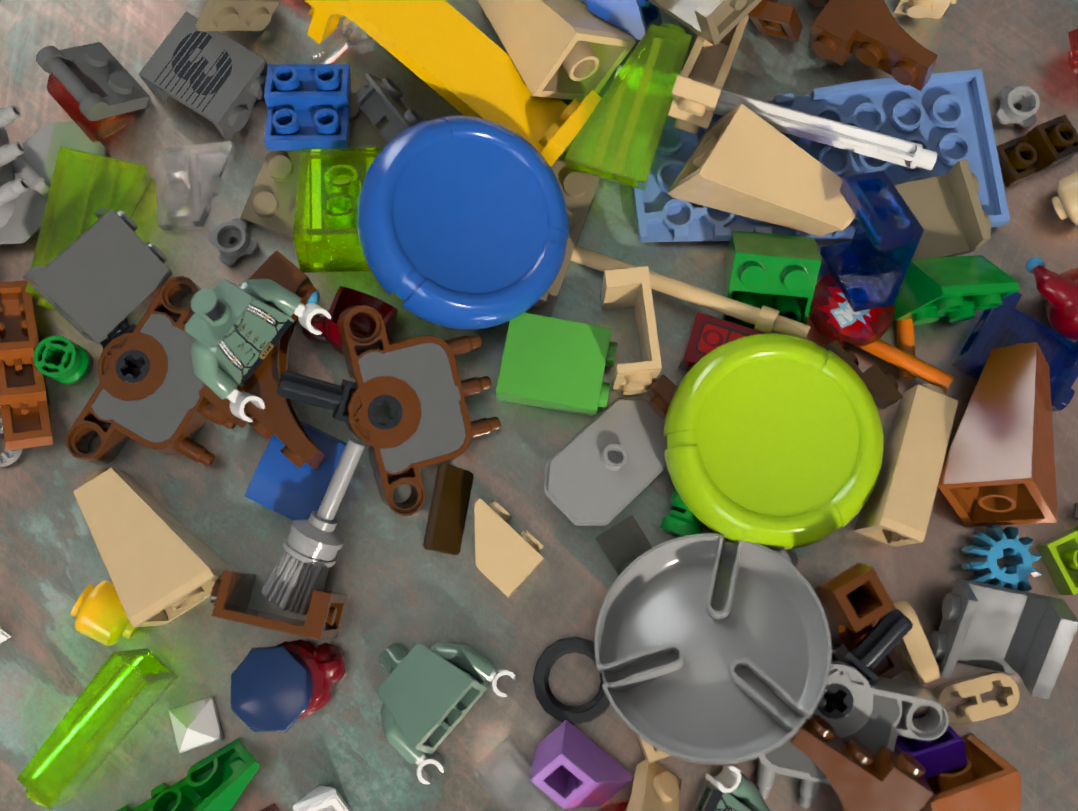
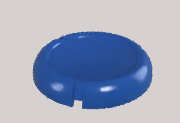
(463, 222)

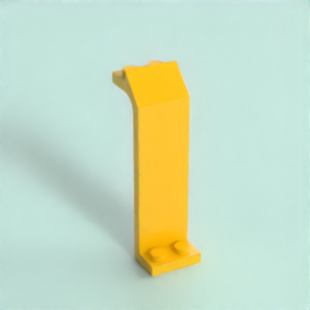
(459, 66)

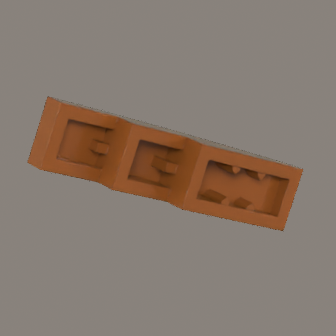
(21, 384)

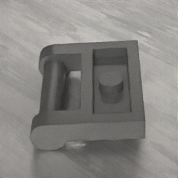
(94, 80)

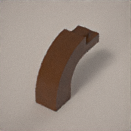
(853, 607)

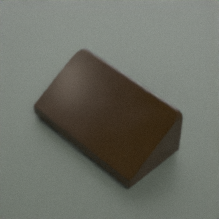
(448, 509)

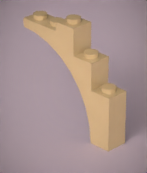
(703, 79)

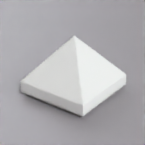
(196, 725)
(322, 799)

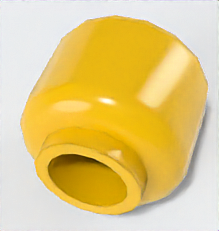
(101, 614)

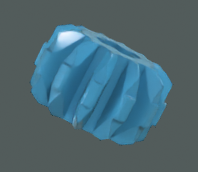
(997, 544)

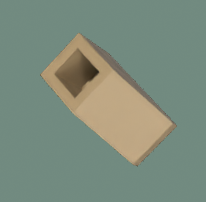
(502, 552)

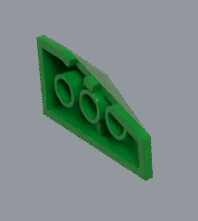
(209, 785)

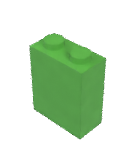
(556, 364)

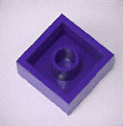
(935, 755)

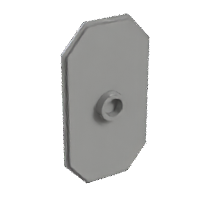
(37, 168)
(607, 463)

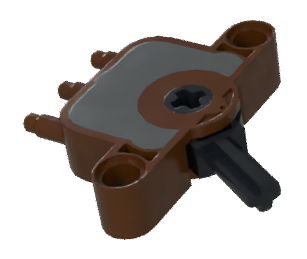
(424, 397)
(160, 405)

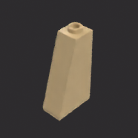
(910, 468)

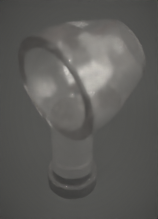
(347, 40)

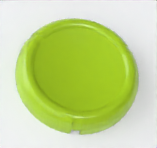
(773, 441)

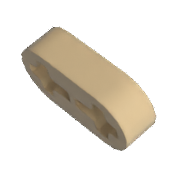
(915, 650)
(978, 708)

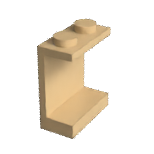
(633, 290)

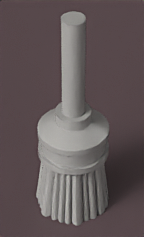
(312, 543)

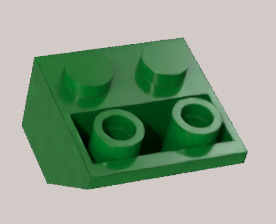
(771, 273)
(951, 289)

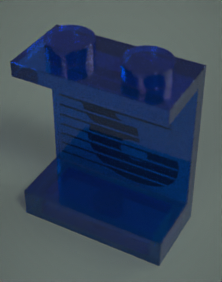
(882, 246)
(1009, 326)

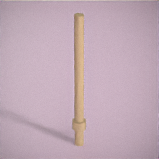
(764, 319)

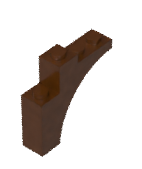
(873, 37)
(279, 415)
(858, 776)

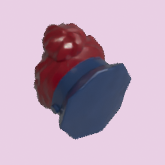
(284, 683)

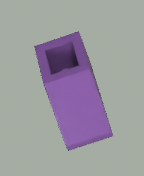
(576, 769)

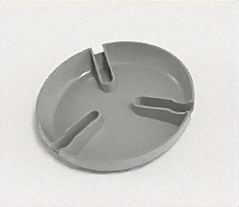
(713, 649)

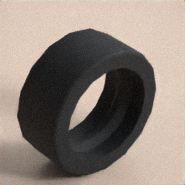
(549, 703)

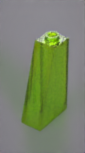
(630, 119)
(78, 190)
(95, 725)

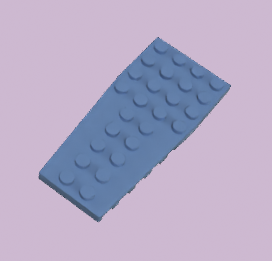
(944, 117)

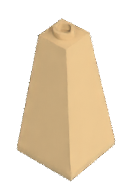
(558, 45)
(762, 175)
(148, 552)

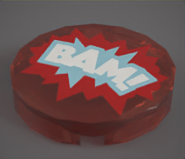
(837, 321)

